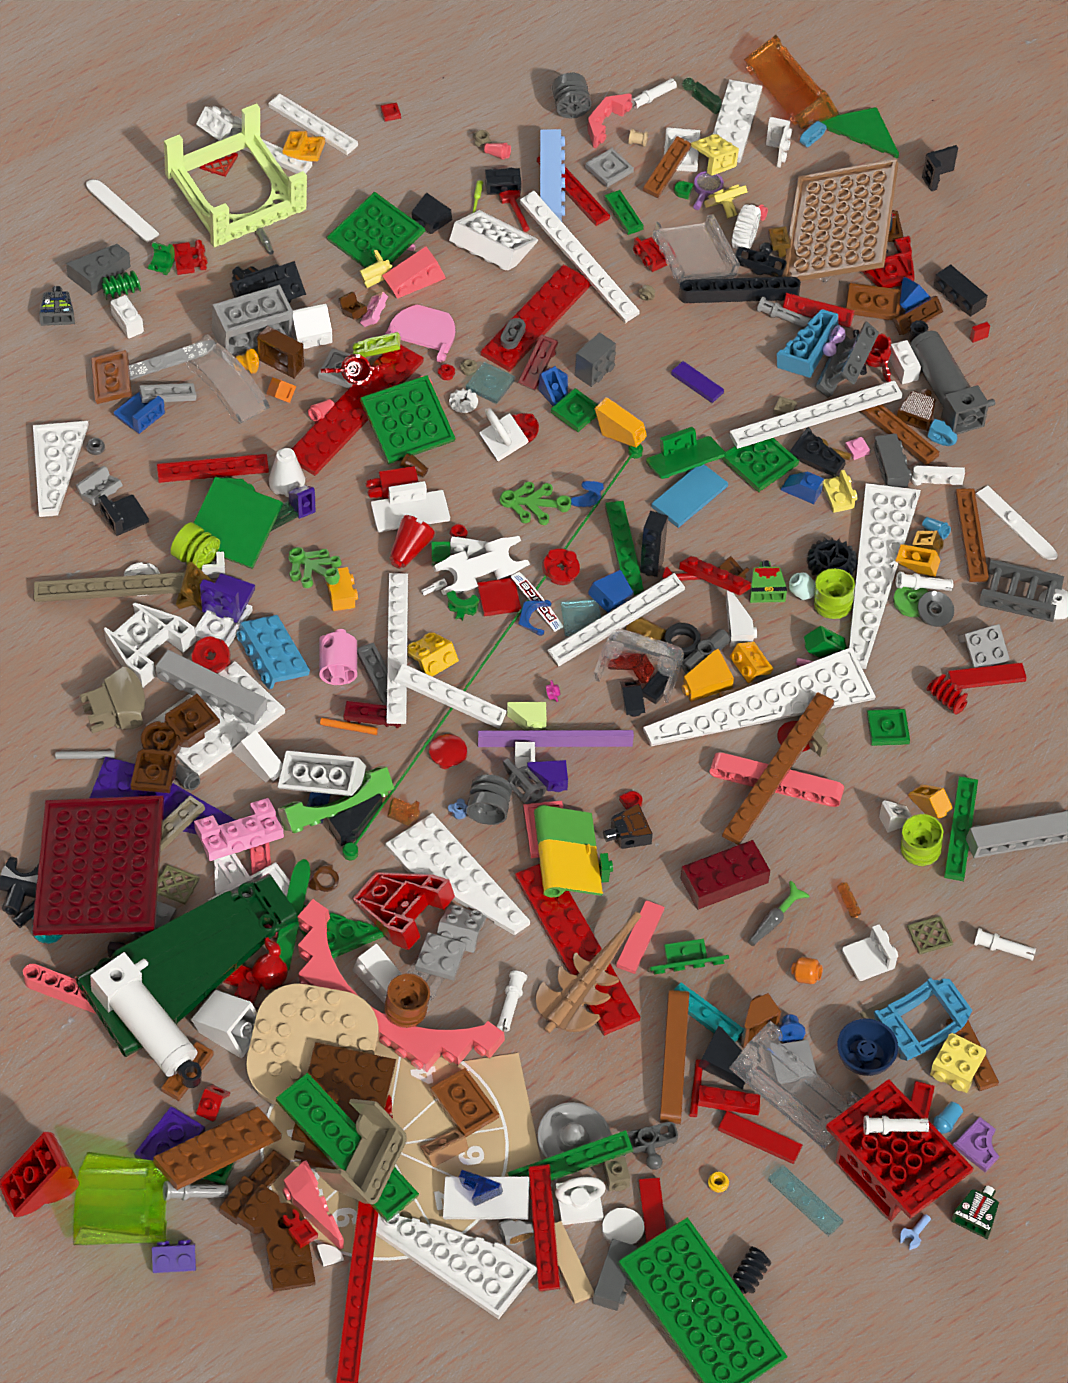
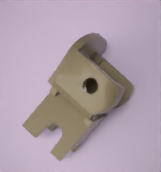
(119, 696)

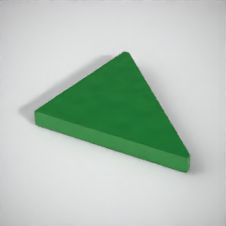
(864, 127)
(348, 935)

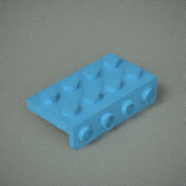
(271, 650)

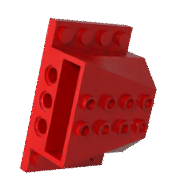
(896, 1168)

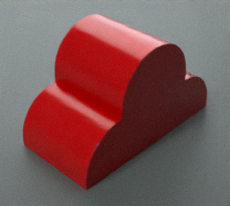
(38, 1177)

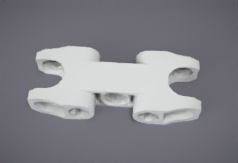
(495, 560)

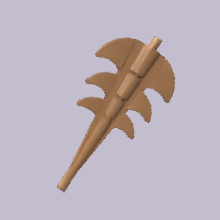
(566, 1007)

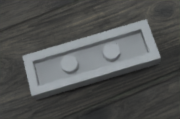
(168, 392)

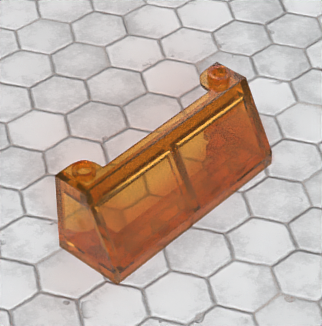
(790, 84)

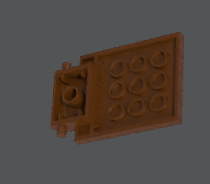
(344, 1076)

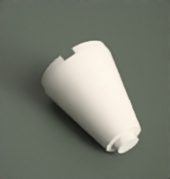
(286, 473)

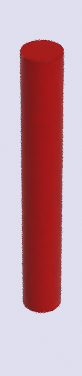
(696, 1082)

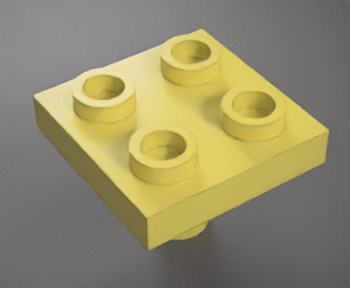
(725, 197)

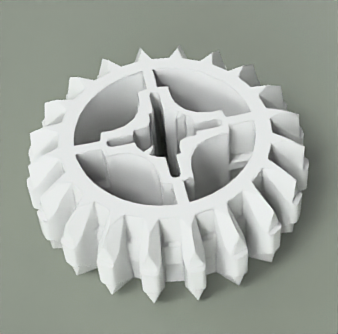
(746, 226)

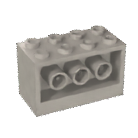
(242, 318)

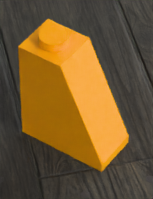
(619, 424)
(708, 678)

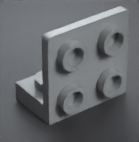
(985, 646)

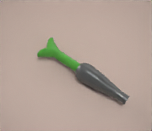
(776, 915)

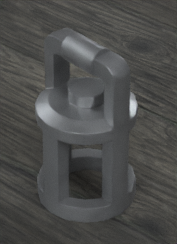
(519, 777)

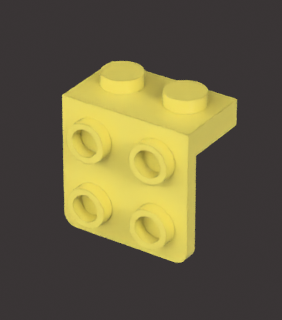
(957, 1062)

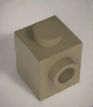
(617, 1174)

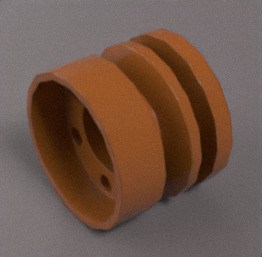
(409, 991)

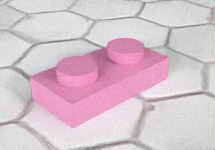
(374, 309)

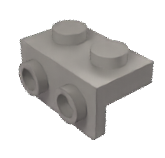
(97, 485)

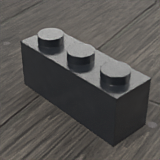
(960, 290)

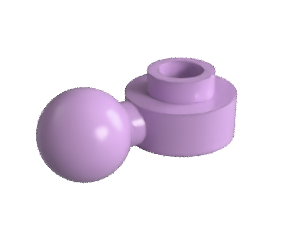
(835, 337)

